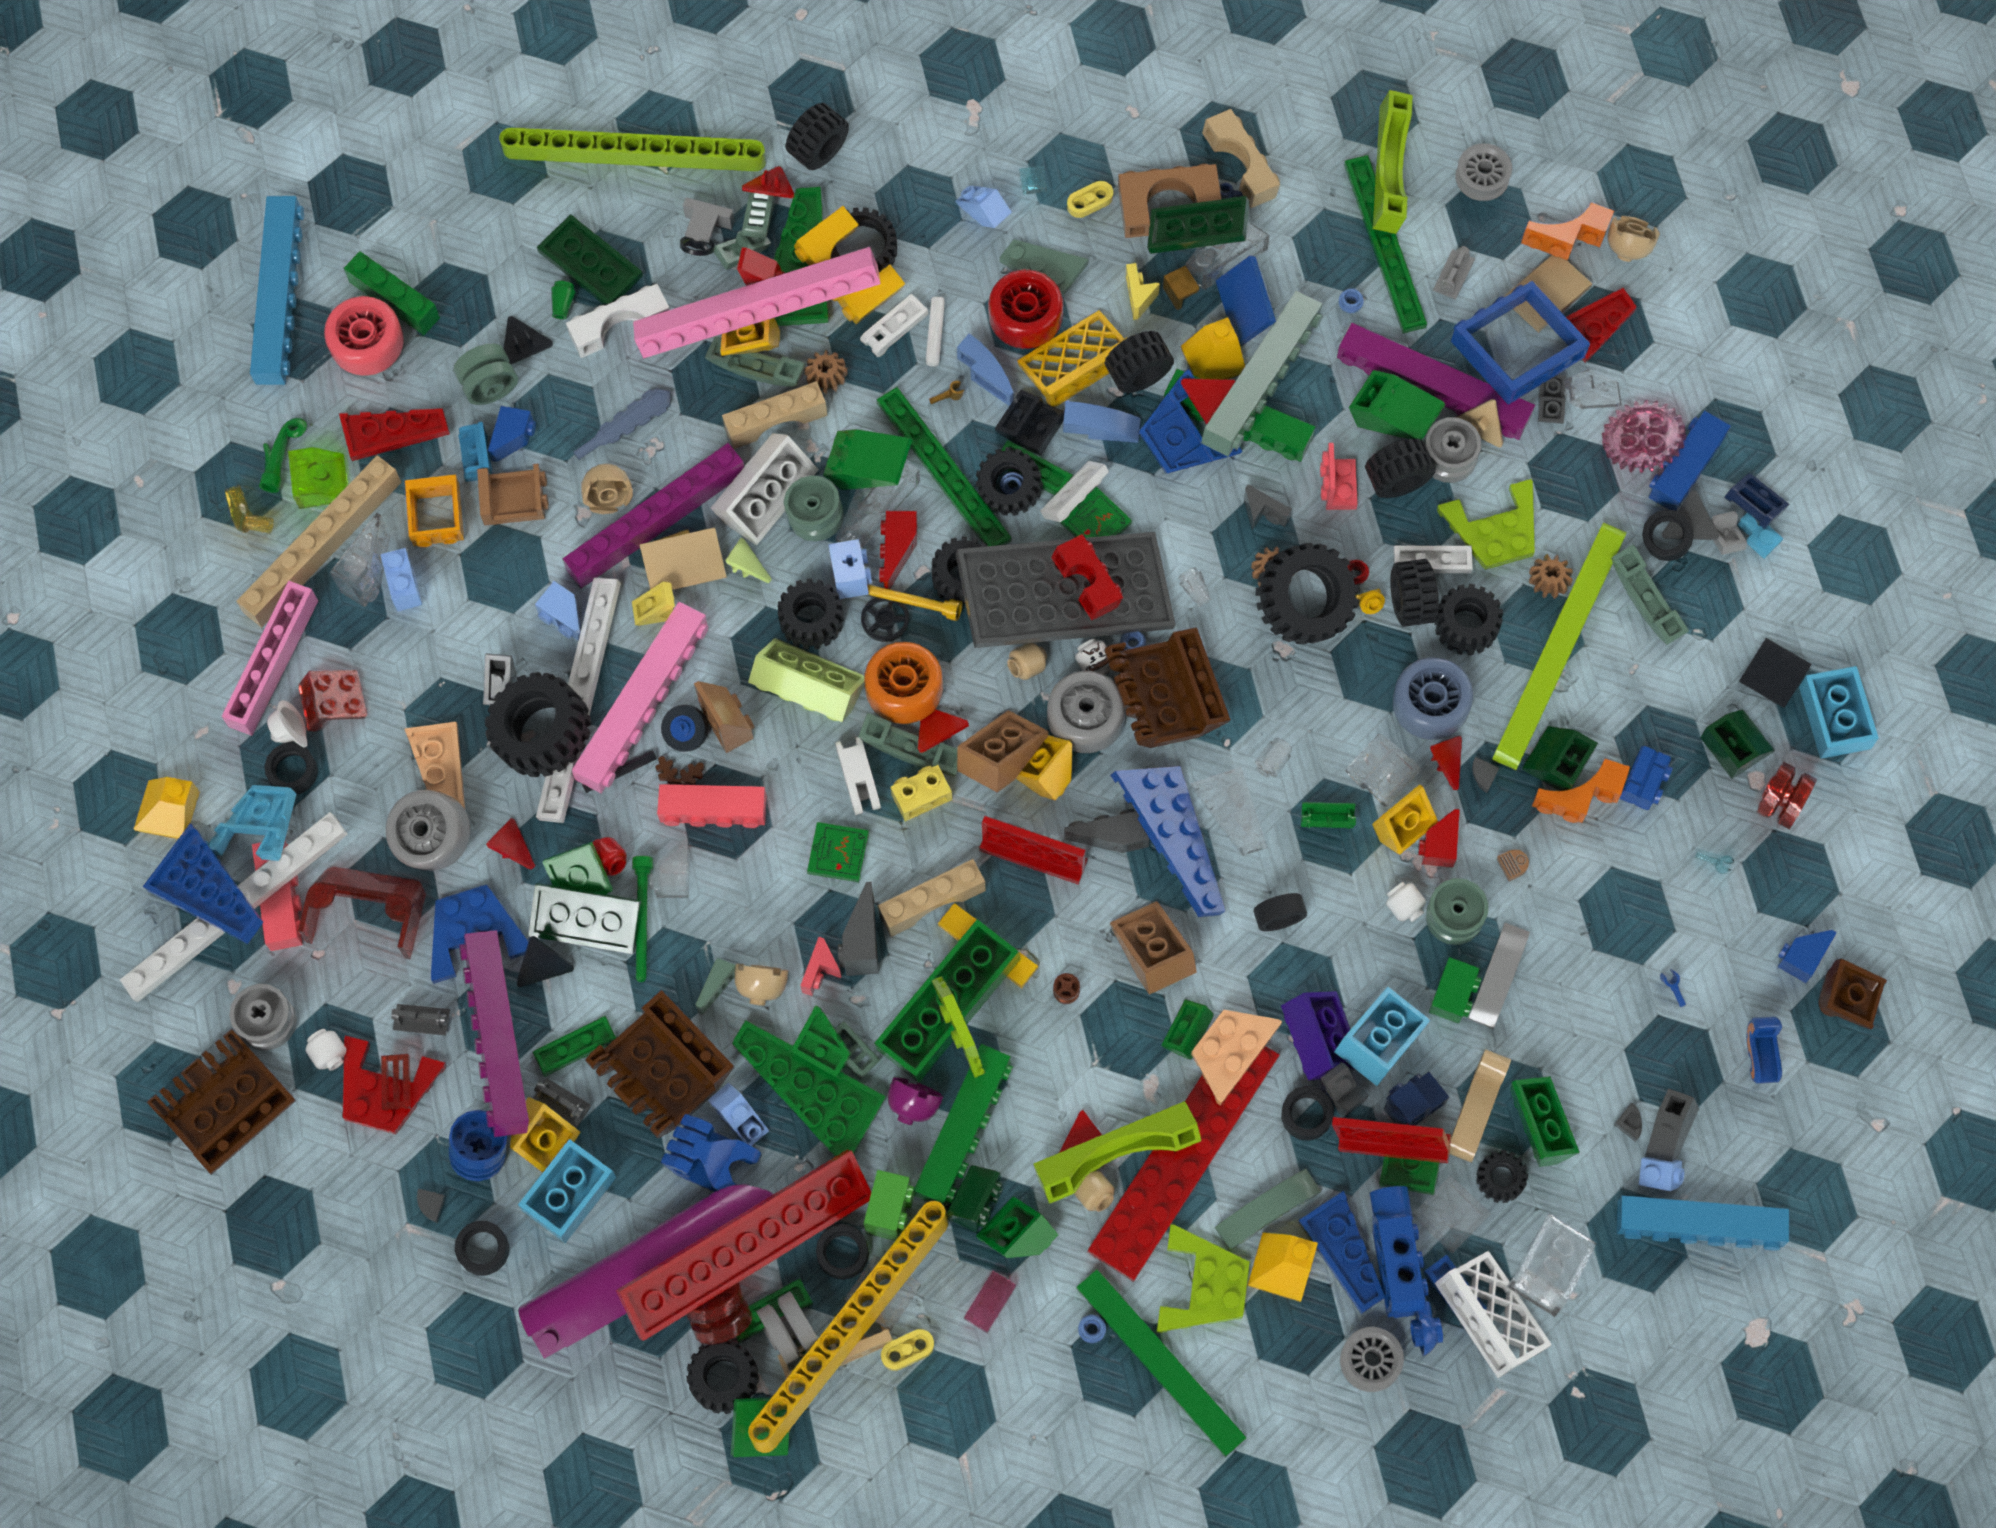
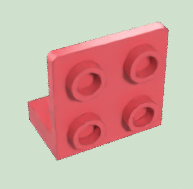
(1339, 481)

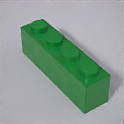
(383, 285)

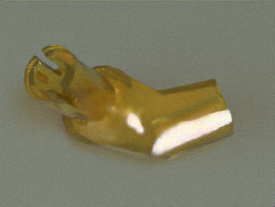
(241, 514)

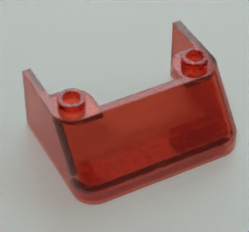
(402, 897)

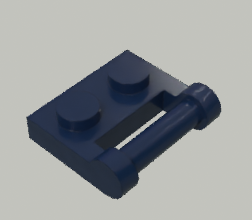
(1757, 500)

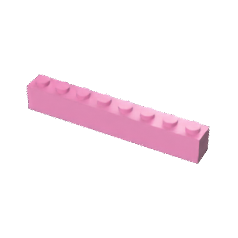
(640, 698)

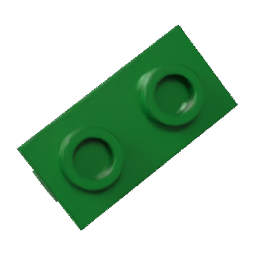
(1328, 815)

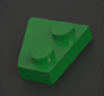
(822, 1044)

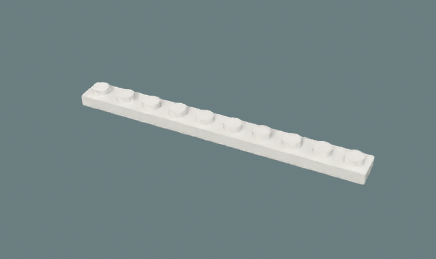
(583, 681)
(256, 889)

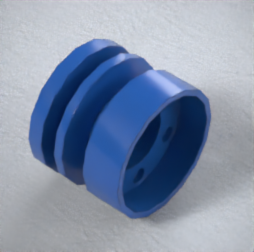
(468, 1135)

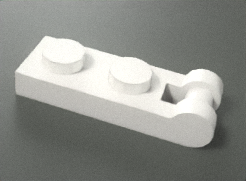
(894, 325)

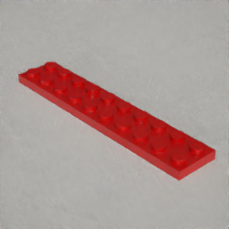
(1171, 1176)
(744, 1245)

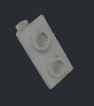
(1454, 273)

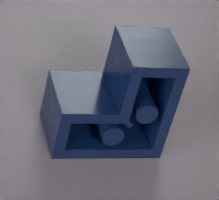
(1415, 1100)

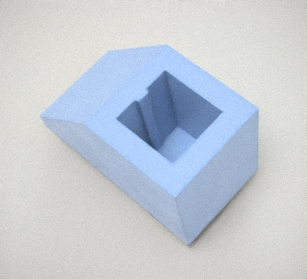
(984, 205)
(561, 609)
(738, 1114)

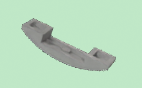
(1499, 975)

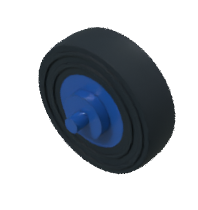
(684, 728)

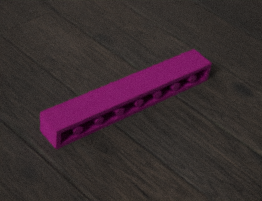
(1456, 389)
(653, 516)
(495, 1034)

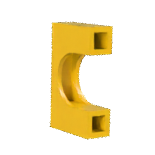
(817, 247)

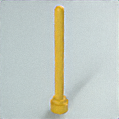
(950, 609)

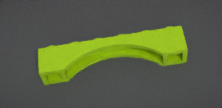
(1390, 196)
(1164, 1130)

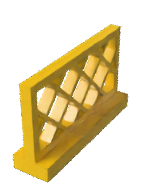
(1086, 371)

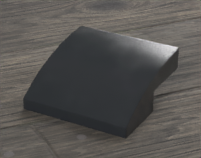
(1030, 422)
(1775, 673)

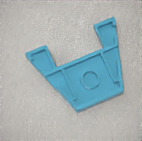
(259, 812)

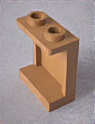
(512, 496)

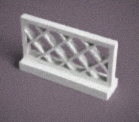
(1479, 1321)

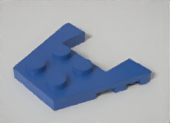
(1173, 435)
(470, 913)

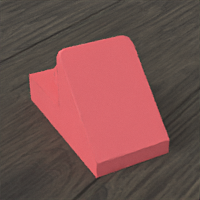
(820, 961)

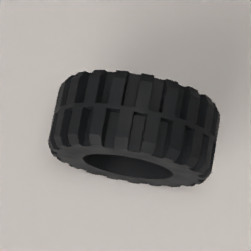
(1337, 582)
(522, 700)

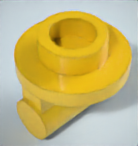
(1371, 601)

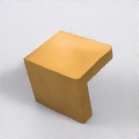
(1179, 286)

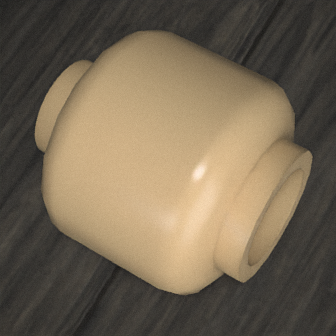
(1027, 661)
(1095, 1192)

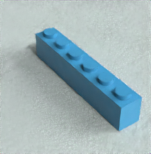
(1702, 1222)

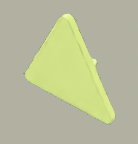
(744, 559)

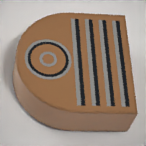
(1513, 863)

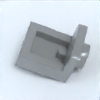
(1730, 536)

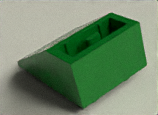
(1394, 407)

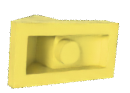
(1140, 294)
(654, 605)

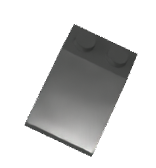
(859, 939)

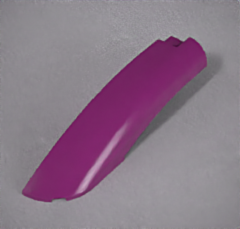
(589, 1297)

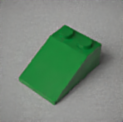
(866, 459)

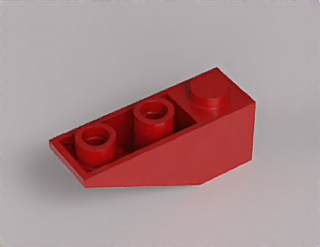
(900, 541)

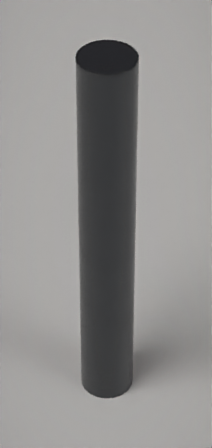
(630, 766)

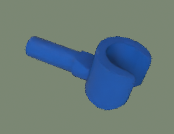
(1673, 984)

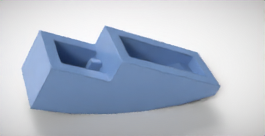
(985, 368)
(1100, 422)

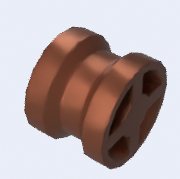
(1066, 983)

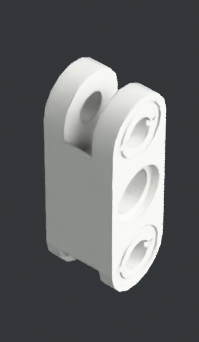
(857, 775)

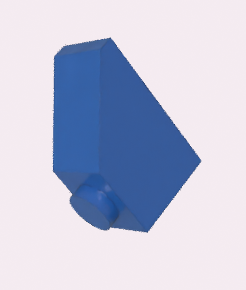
(510, 432)
(1805, 954)

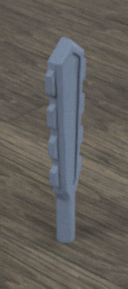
(638, 413)

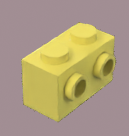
(921, 792)

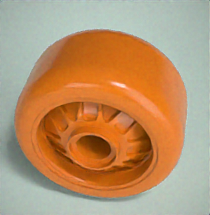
(898, 666)

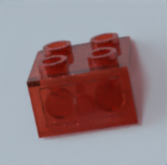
(331, 697)

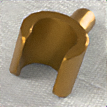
(951, 393)

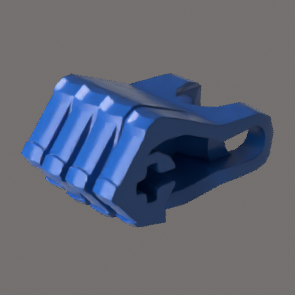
(705, 1155)

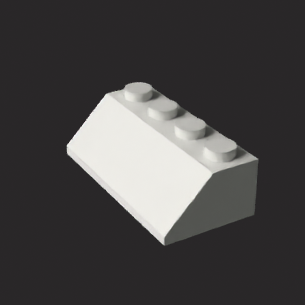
(758, 492)

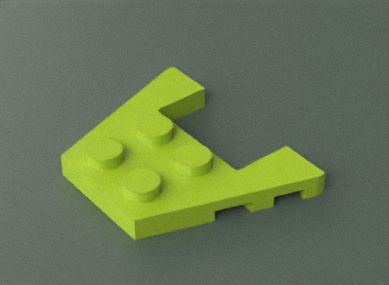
(1501, 536)
(961, 1034)
(1217, 1284)

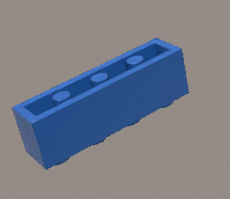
(1680, 475)

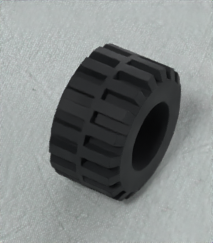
(817, 136)
(1139, 361)
(1400, 468)
(1023, 496)
(942, 565)
(1414, 592)
(810, 595)
(1470, 600)
(709, 1356)

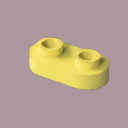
(1088, 199)
(906, 1348)

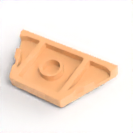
(1231, 1049)

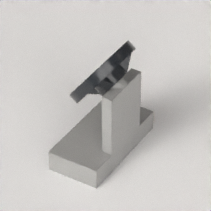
(702, 222)

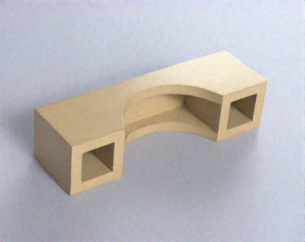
(1227, 135)
(749, 422)
(952, 886)

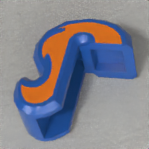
(1764, 1049)

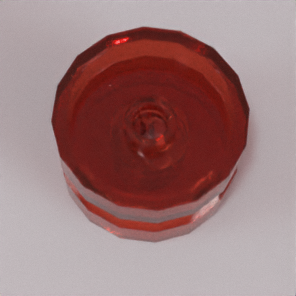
(1784, 794)
(721, 1317)

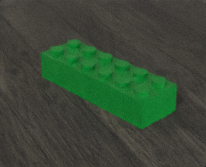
(972, 973)

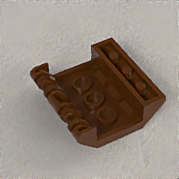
(1168, 689)
(662, 1065)
(223, 1103)

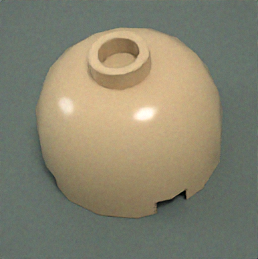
(1631, 238)
(606, 488)
(760, 982)

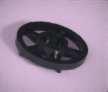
(884, 620)

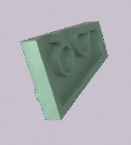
(1057, 265)

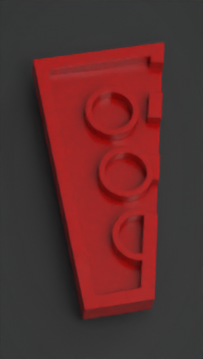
(379, 433)

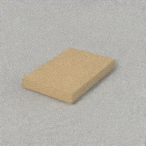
(1559, 282)
(684, 559)

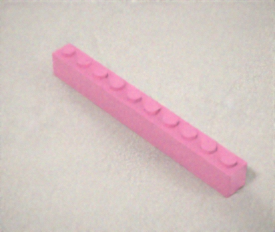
(756, 302)

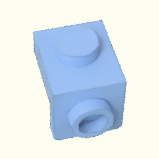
(1661, 1173)

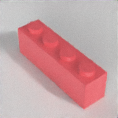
(712, 805)
(280, 912)

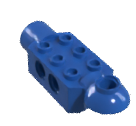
(1394, 1228)

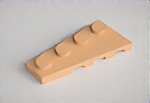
(439, 758)

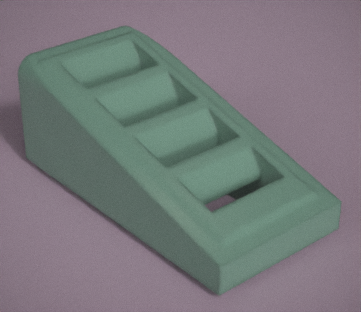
(758, 212)
(718, 979)
(858, 1043)

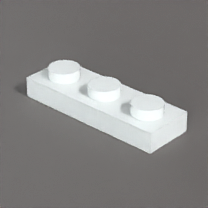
(1074, 491)
(1442, 558)

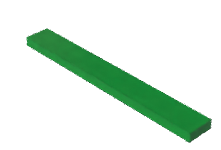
(1386, 249)
(943, 469)
(1161, 1363)

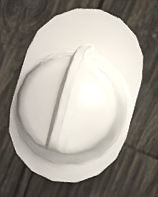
(287, 725)

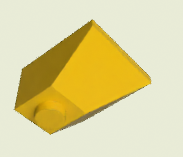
(751, 339)
(1214, 352)
(1049, 768)
(167, 807)
(1406, 821)
(545, 1135)
(1282, 1265)

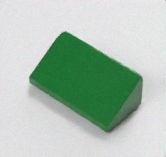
(1187, 1028)

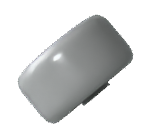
(1086, 730)
(446, 834)

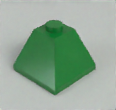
(1018, 1231)

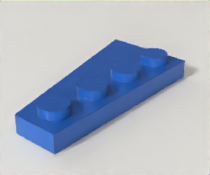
(1344, 1251)

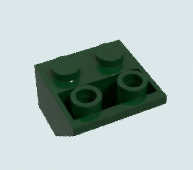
(1736, 742)
(1560, 757)
(974, 1198)

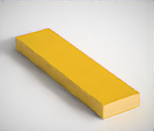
(957, 922)

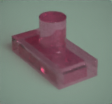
(990, 1302)

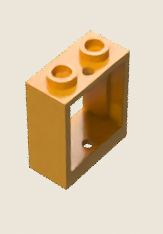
(430, 488)

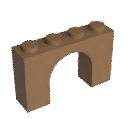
(1137, 188)

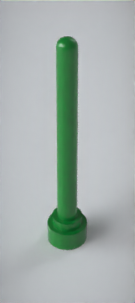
(642, 867)

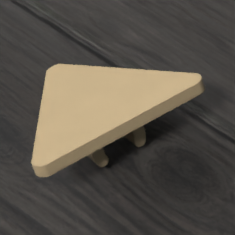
(1486, 421)

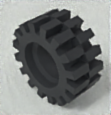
(1497, 1192)

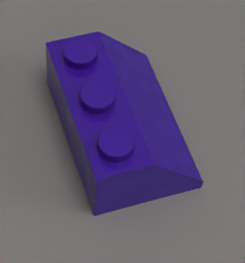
(1317, 1030)

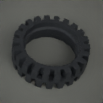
(884, 227)

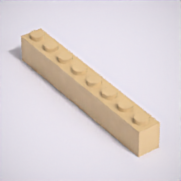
(320, 539)

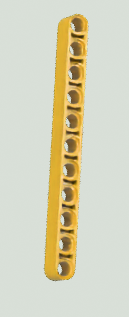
(848, 1337)

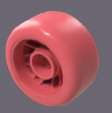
(364, 335)

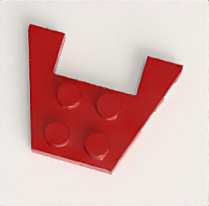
(364, 1089)

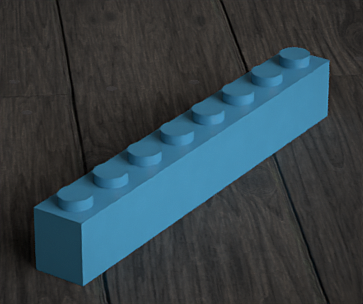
(276, 290)

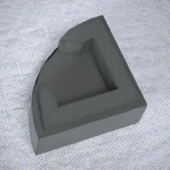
(1484, 773)
(1630, 1122)
(430, 1204)

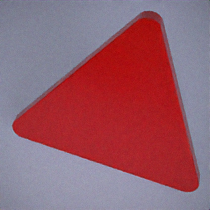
(770, 183)
(1207, 394)
(937, 728)
(1449, 759)
(511, 844)

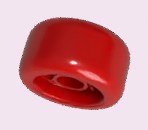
(1025, 309)

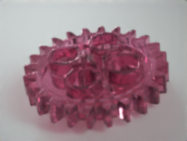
(1644, 436)

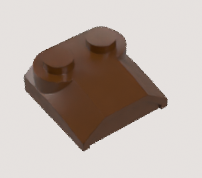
(1851, 993)

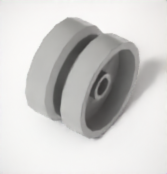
(1453, 449)
(274, 1027)
(787, 1328)

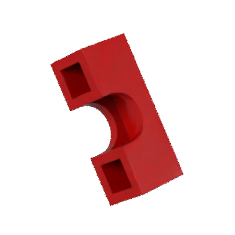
(1079, 557)

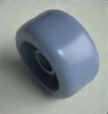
(1435, 680)

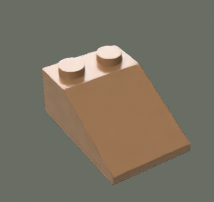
(724, 715)
(1000, 750)
(1154, 947)

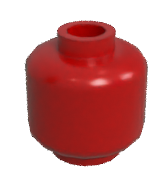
(611, 855)

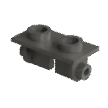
(420, 1019)
(561, 1101)

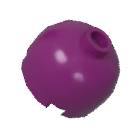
(913, 1101)

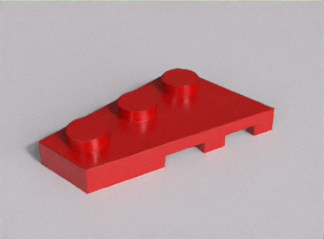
(1602, 319)

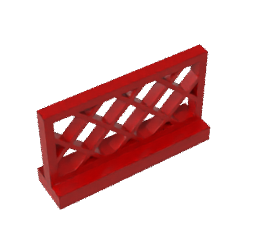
(1032, 850)
(1392, 1140)

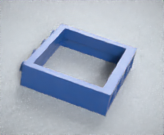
(1491, 371)

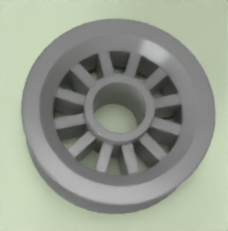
(1479, 185)
(1373, 1334)

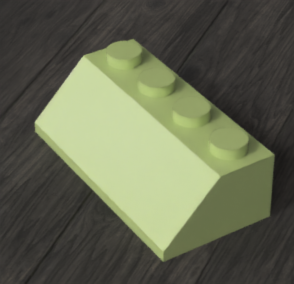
(807, 680)

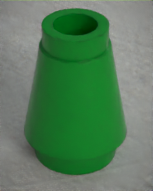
(562, 297)

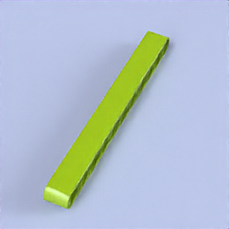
(642, 156)
(1559, 646)

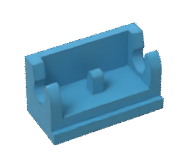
(474, 450)

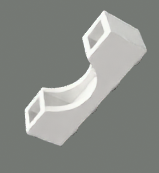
(590, 329)

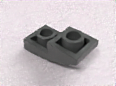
(1552, 400)

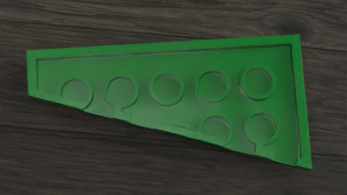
(802, 217)
(831, 1107)

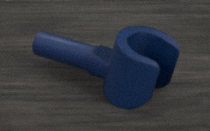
(1232, 193)

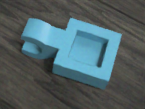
(1759, 539)

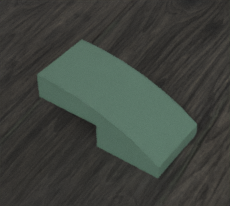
(729, 251)

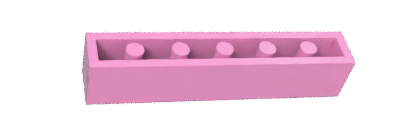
(270, 658)

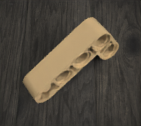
(1478, 1105)

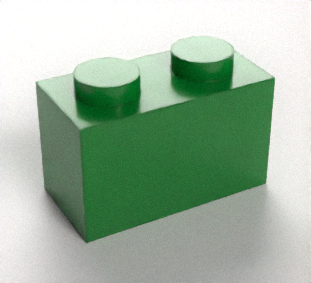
(1454, 990)

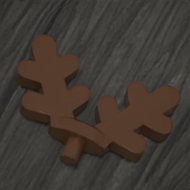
(669, 775)

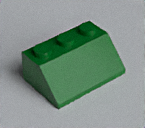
(1544, 1120)

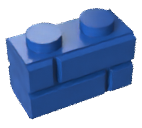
(1646, 777)

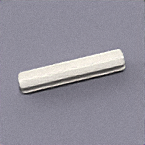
(935, 331)

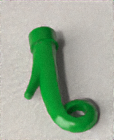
(271, 479)

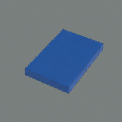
(1246, 300)

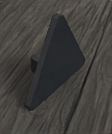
(523, 340)
(541, 963)

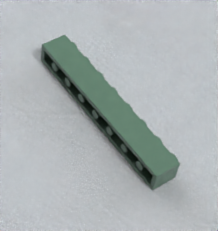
(1261, 374)

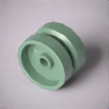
(485, 374)
(813, 508)
(1462, 897)

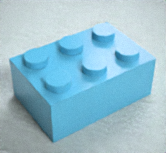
(1838, 712)
(1382, 1036)
(567, 1191)

